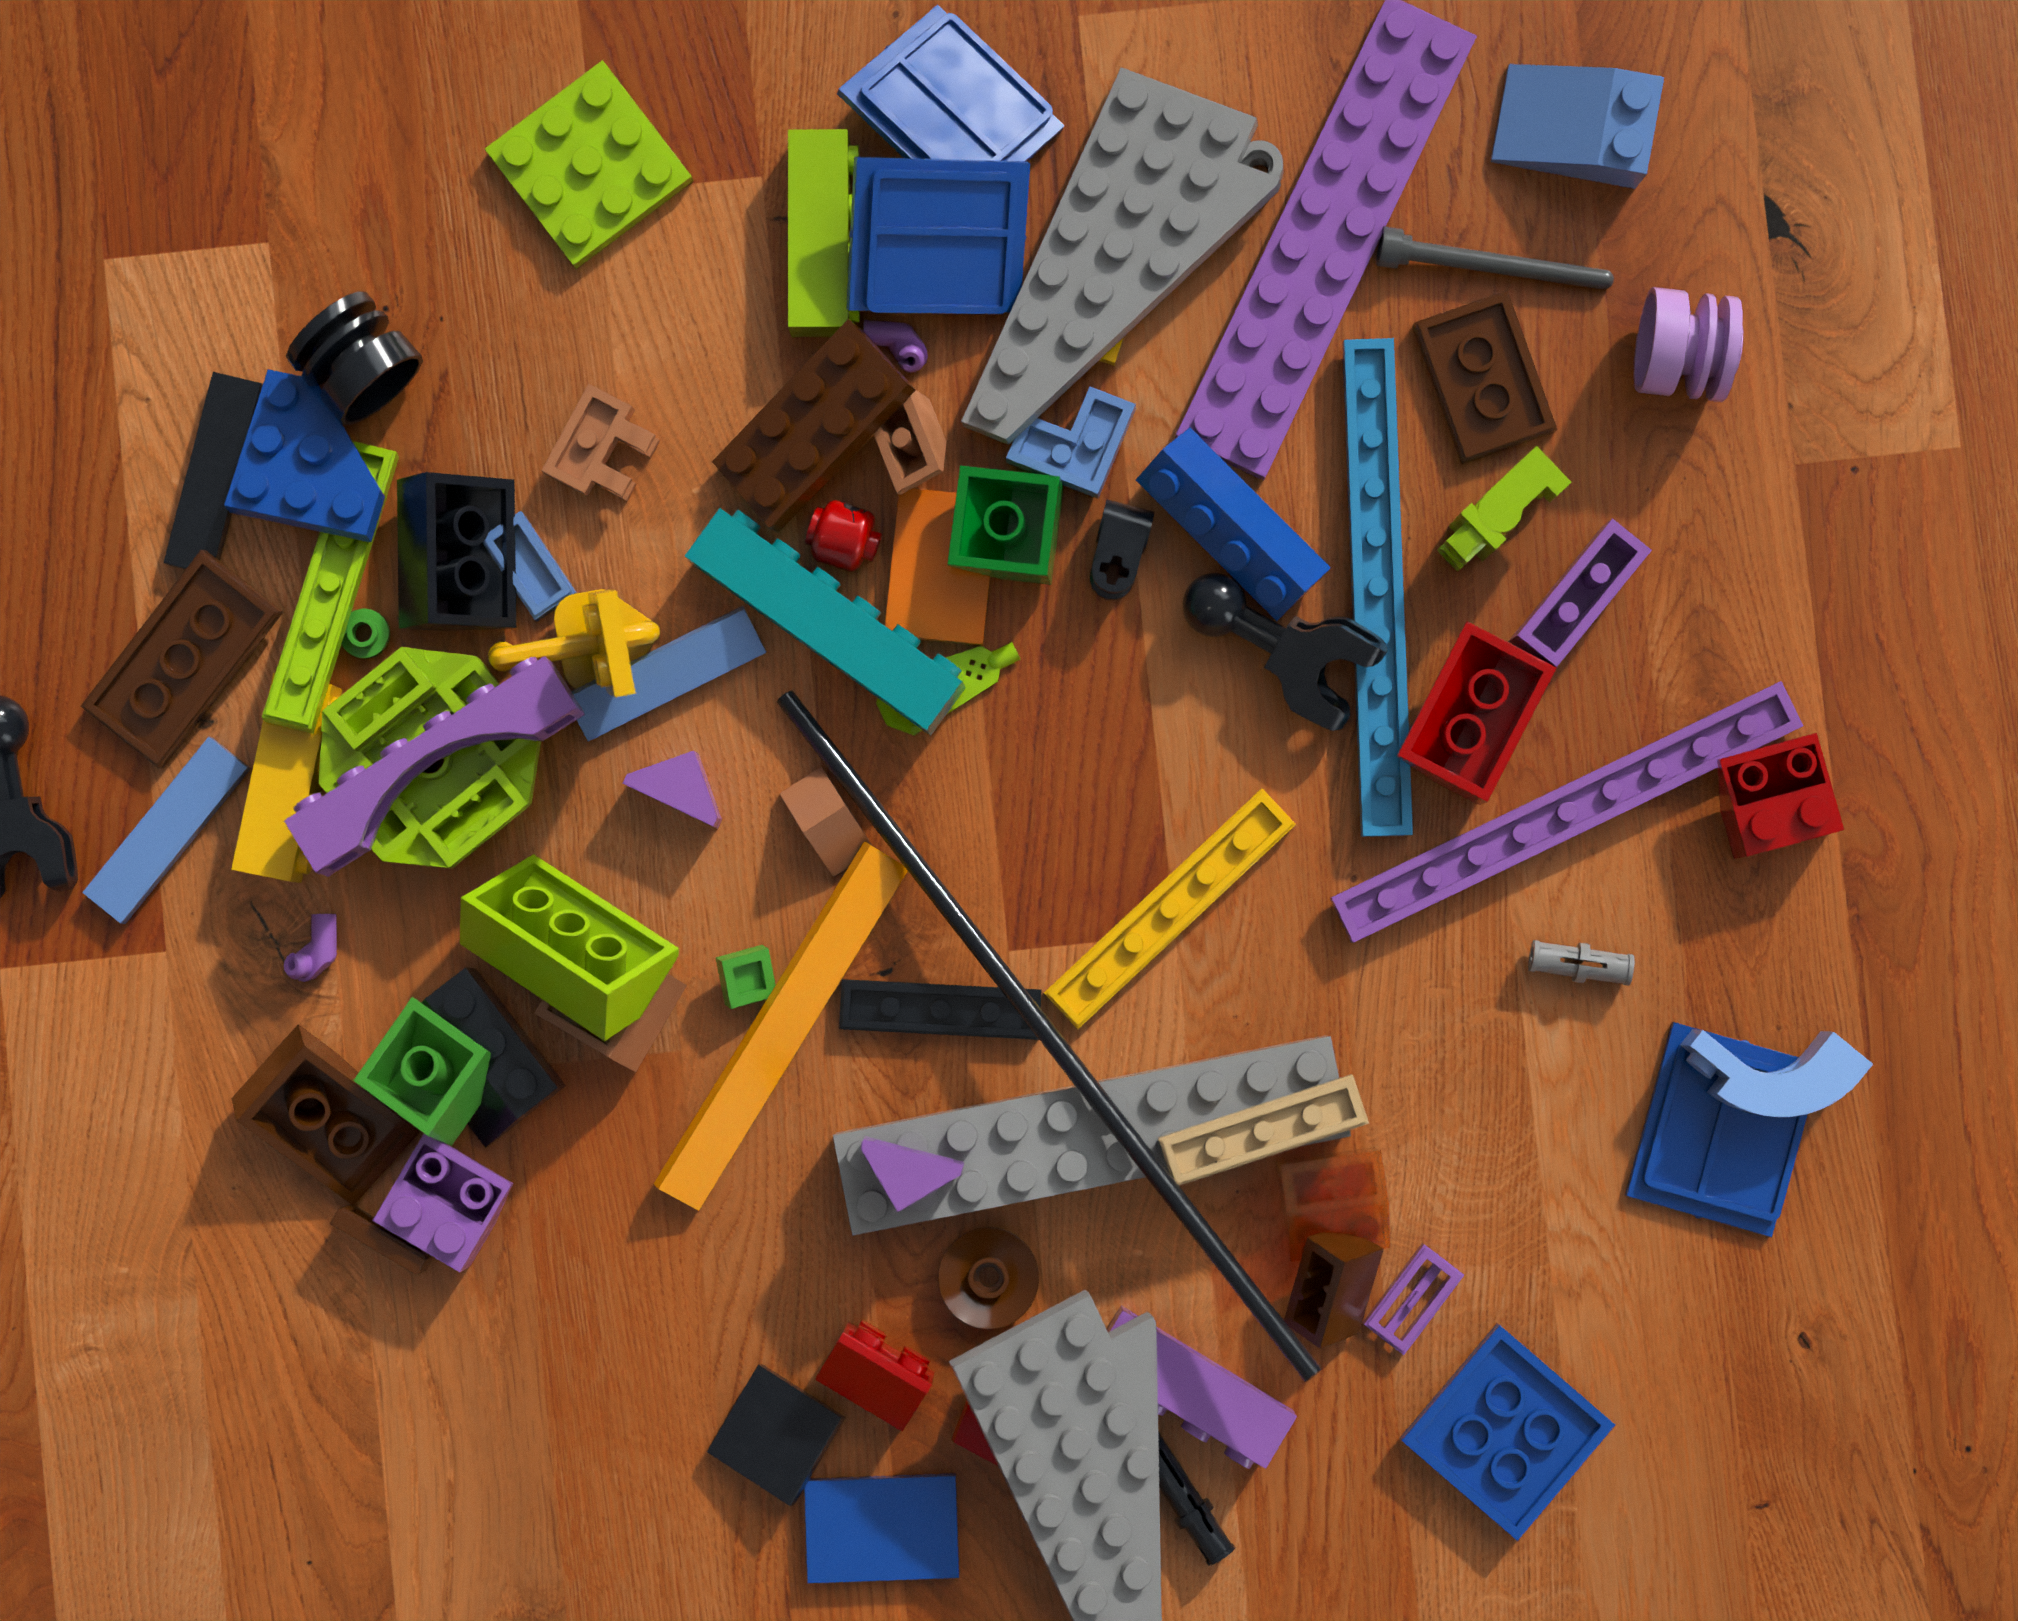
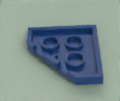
(303, 465)

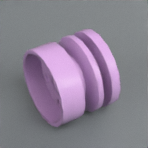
(1698, 346)

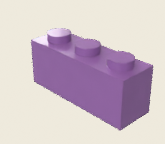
(1581, 594)

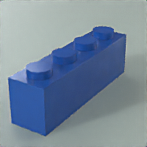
(1233, 523)

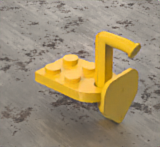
(593, 641)

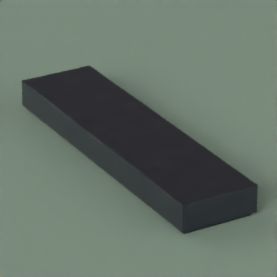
(222, 430)
(931, 1009)

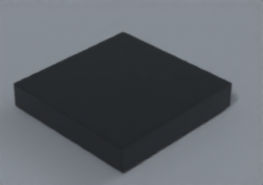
(776, 1434)

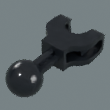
(1299, 652)
(22, 818)

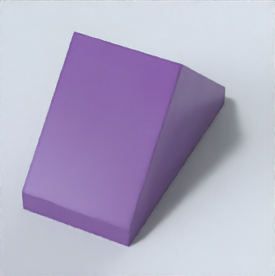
(680, 784)
(908, 1172)

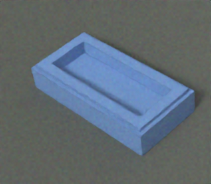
(538, 576)

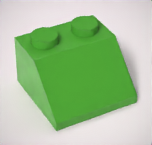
(427, 1072)

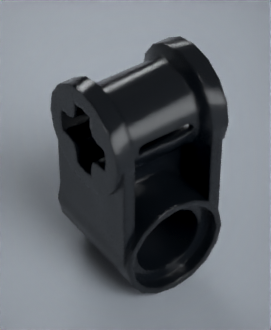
(1120, 542)

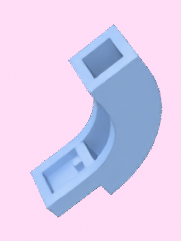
(1809, 1084)

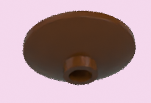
(983, 1304)

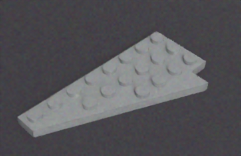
(1136, 219)
(1079, 1450)

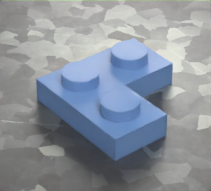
(1079, 455)

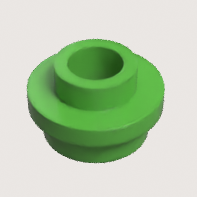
(378, 640)

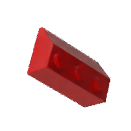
(1475, 713)

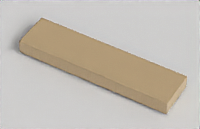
(1263, 1130)

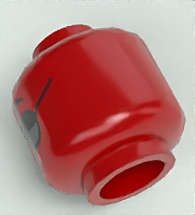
(843, 535)

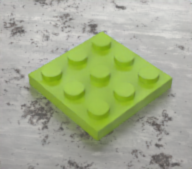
(589, 164)

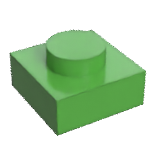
(745, 976)

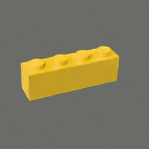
(280, 778)

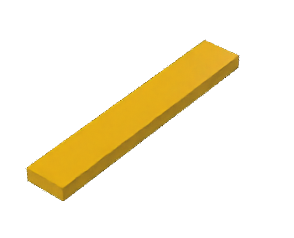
(1169, 908)

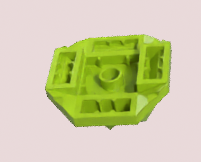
(443, 812)

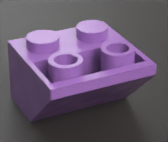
(444, 1203)

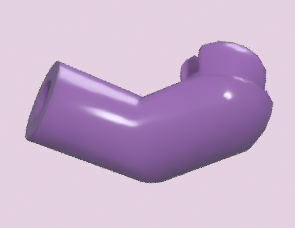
(901, 341)
(318, 953)

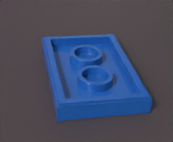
(881, 1528)

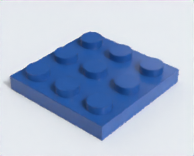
(1507, 1431)

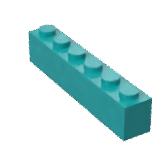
(825, 620)

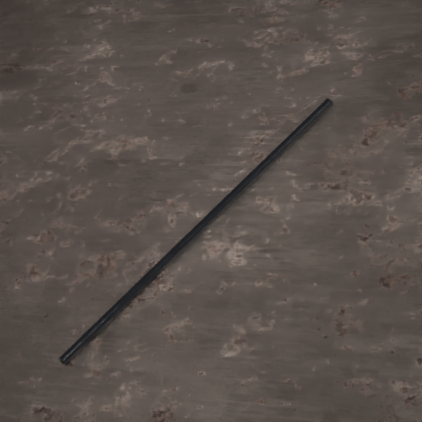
(1050, 1038)

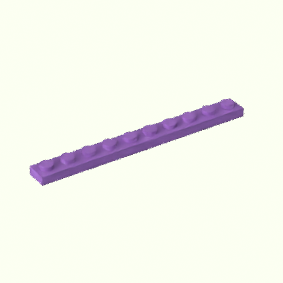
(1565, 812)

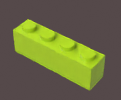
(819, 230)

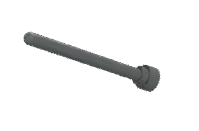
(1398, 248)

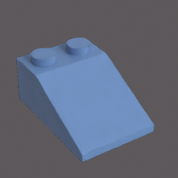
(1578, 122)

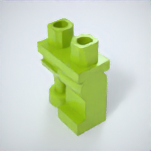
(1484, 525)

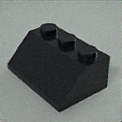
(442, 564)
(517, 1071)

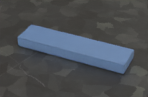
(672, 672)
(166, 830)

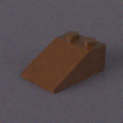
(321, 1118)

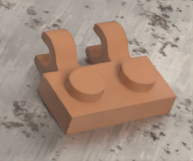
(589, 441)

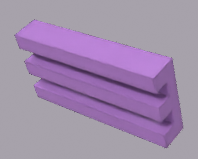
(1397, 1286)

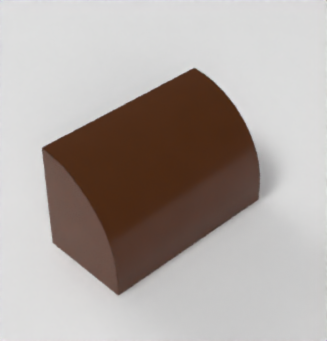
(1332, 1287)

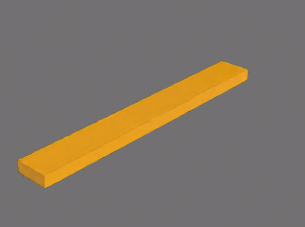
(781, 1026)

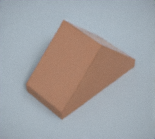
(825, 820)

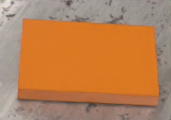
(924, 591)

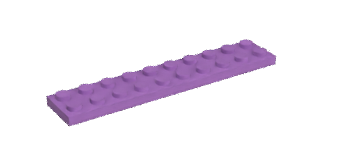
(1326, 235)

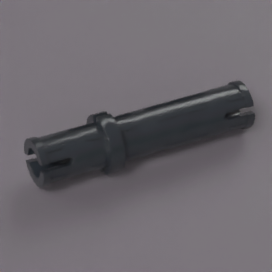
(1192, 1510)

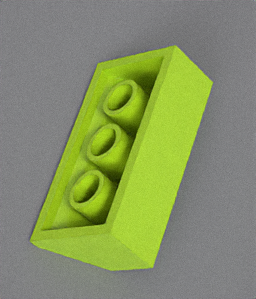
(566, 945)

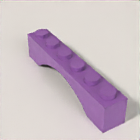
(346, 820)

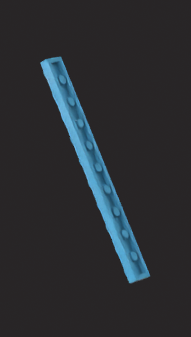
(1377, 583)

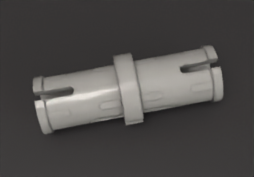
(1615, 966)

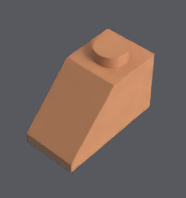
(912, 443)

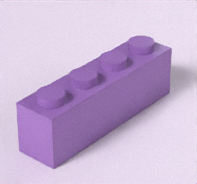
(1216, 1401)

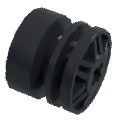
(354, 358)

